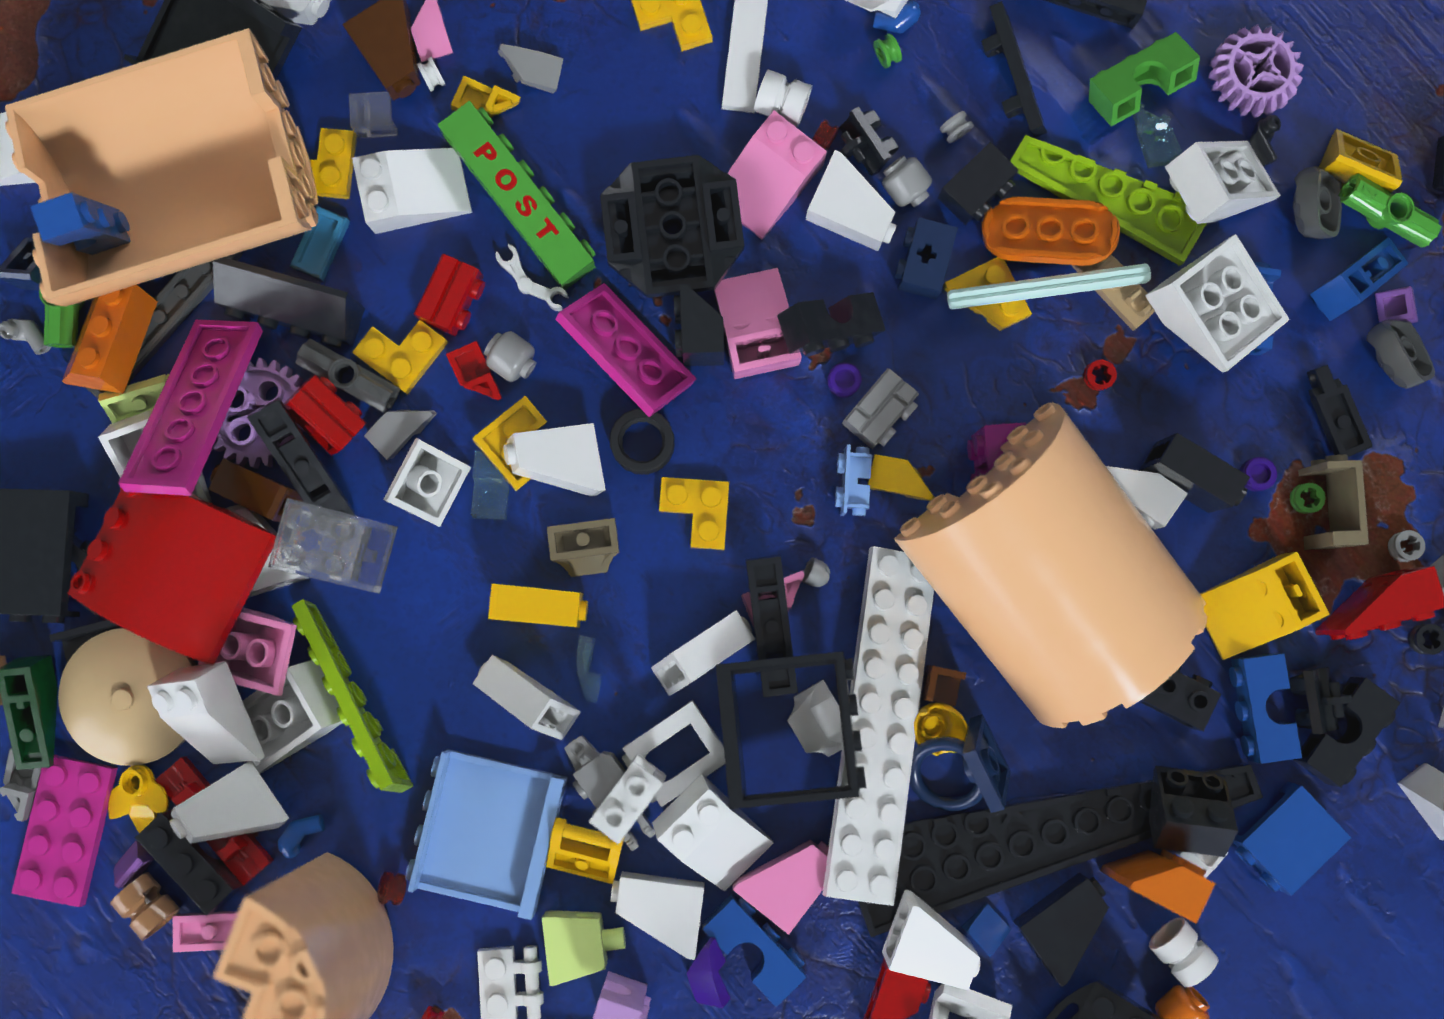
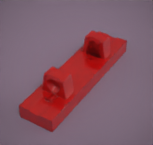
(239, 853)

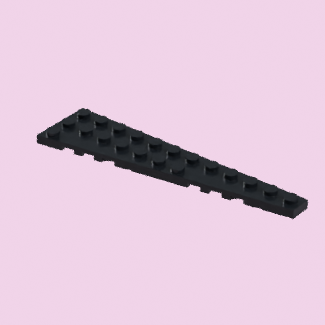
(984, 852)

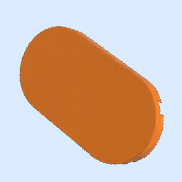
(1051, 231)

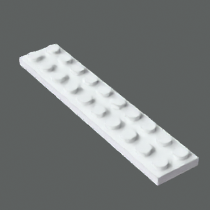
(888, 692)

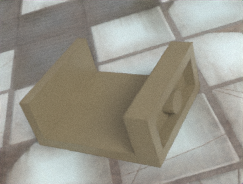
(1345, 503)

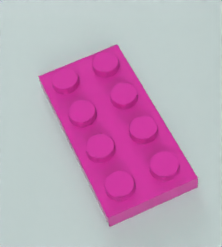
(625, 349)
(64, 831)

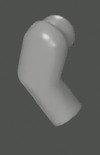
(24, 331)

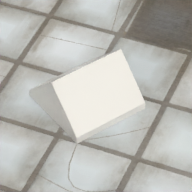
(427, 482)

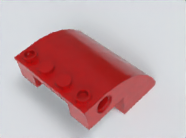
(172, 570)

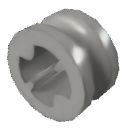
(956, 127)
(1415, 539)

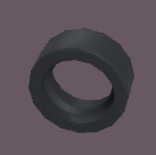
(641, 467)

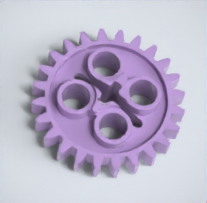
(254, 387)

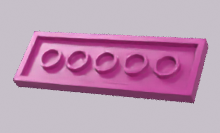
(191, 408)

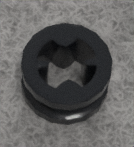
(1416, 639)

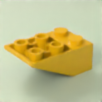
(1262, 605)

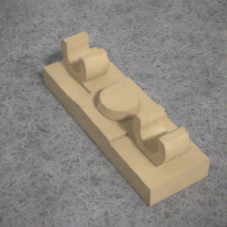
(1126, 301)

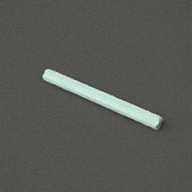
(1049, 286)

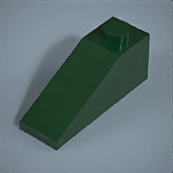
(30, 709)

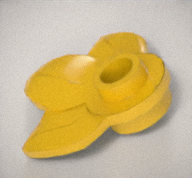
(138, 800)

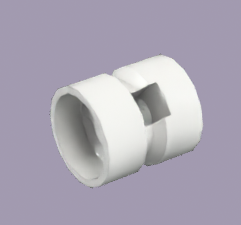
(783, 97)
(1188, 958)

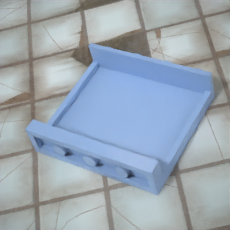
(486, 832)

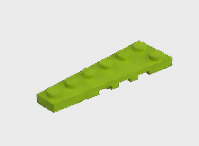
(1143, 209)
(384, 765)

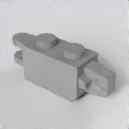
(597, 776)

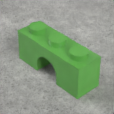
(1165, 63)

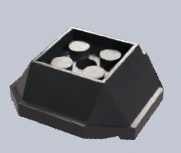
(665, 192)

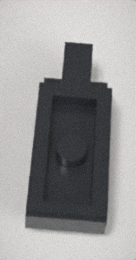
(1337, 413)

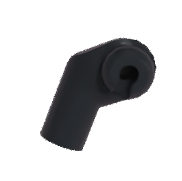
(1262, 136)

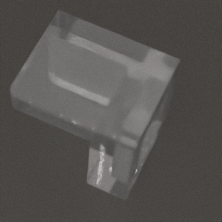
(371, 115)

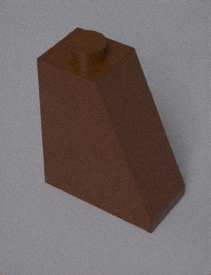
(387, 45)
(251, 489)

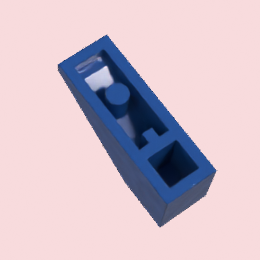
(1359, 279)

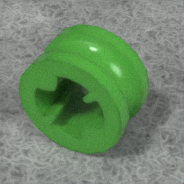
(887, 50)
(1316, 493)

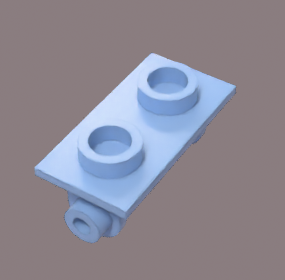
(851, 494)

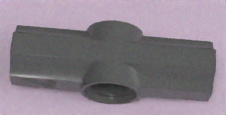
(363, 386)

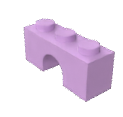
(622, 999)

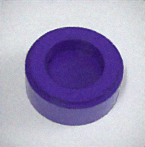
(844, 380)
(1261, 473)

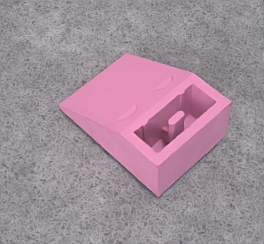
(752, 325)

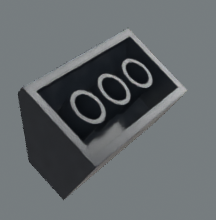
(286, 302)

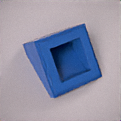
(987, 929)

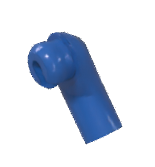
(906, 18)
(292, 836)

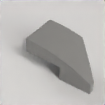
(532, 67)
(396, 429)
(20, 787)

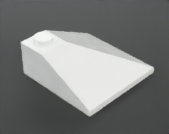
(1219, 305)

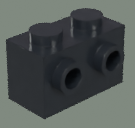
(1184, 700)

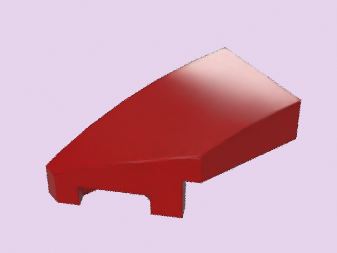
(472, 371)

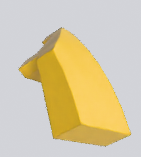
(493, 100)
(898, 477)

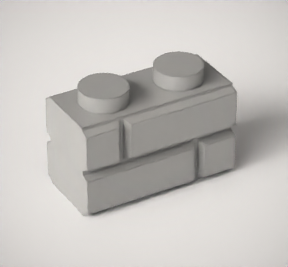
(880, 408)

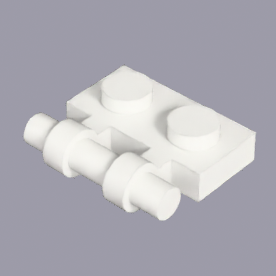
(498, 982)

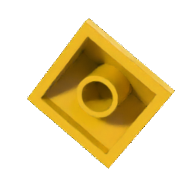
(1351, 156)

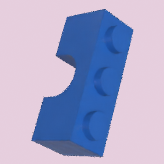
(81, 220)
(1254, 682)
(735, 924)

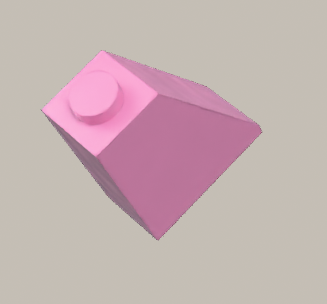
(786, 884)

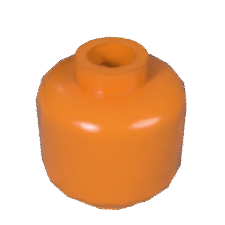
(1182, 1004)

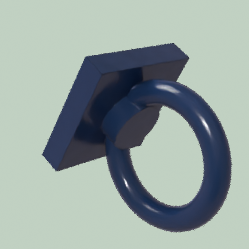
(982, 764)

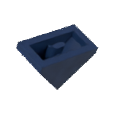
(20, 267)

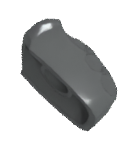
(1317, 203)
(1401, 353)

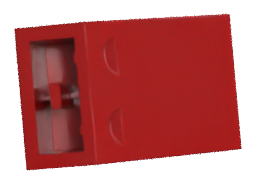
(1386, 602)

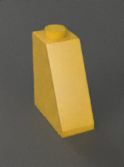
(537, 605)

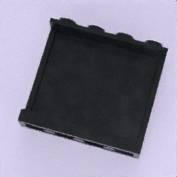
(197, 21)
(37, 552)

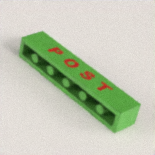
(517, 195)

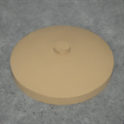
(108, 698)

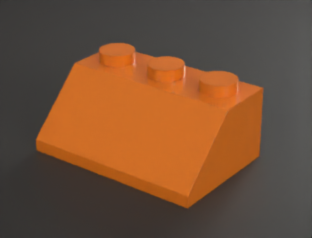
(111, 340)
(1164, 880)

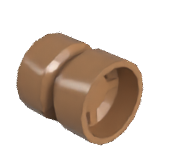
(145, 906)

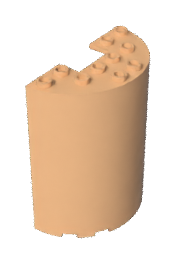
(178, 145)
(1058, 576)
(311, 945)

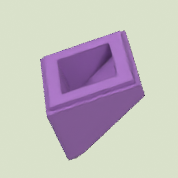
(1397, 305)
(131, 865)

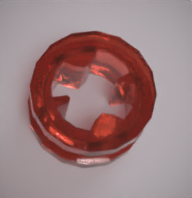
(825, 134)
(391, 888)

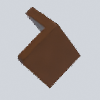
(941, 685)

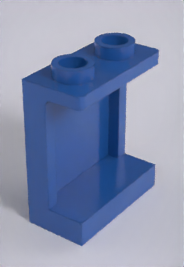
(1291, 840)

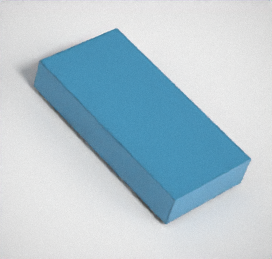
(320, 244)

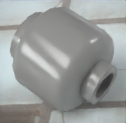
(907, 181)
(510, 356)

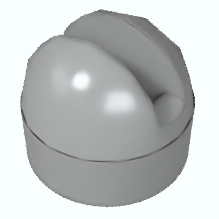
(816, 573)

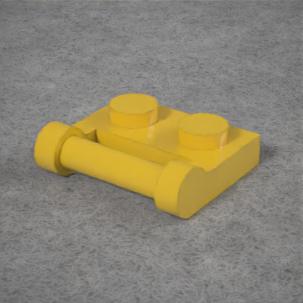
(581, 858)

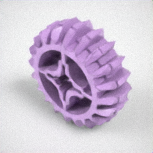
(1276, 72)

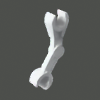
(524, 283)

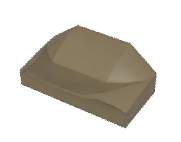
(584, 546)

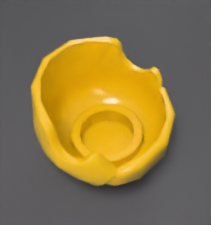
(939, 721)

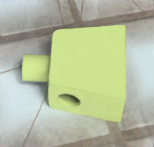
(577, 944)

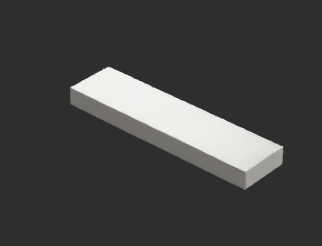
(744, 55)

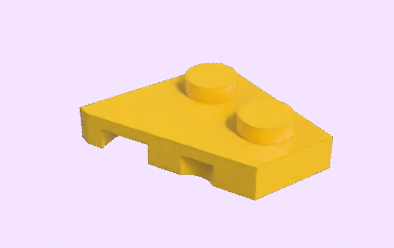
(992, 272)

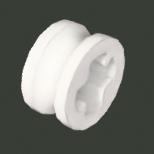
(431, 74)

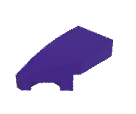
(705, 978)

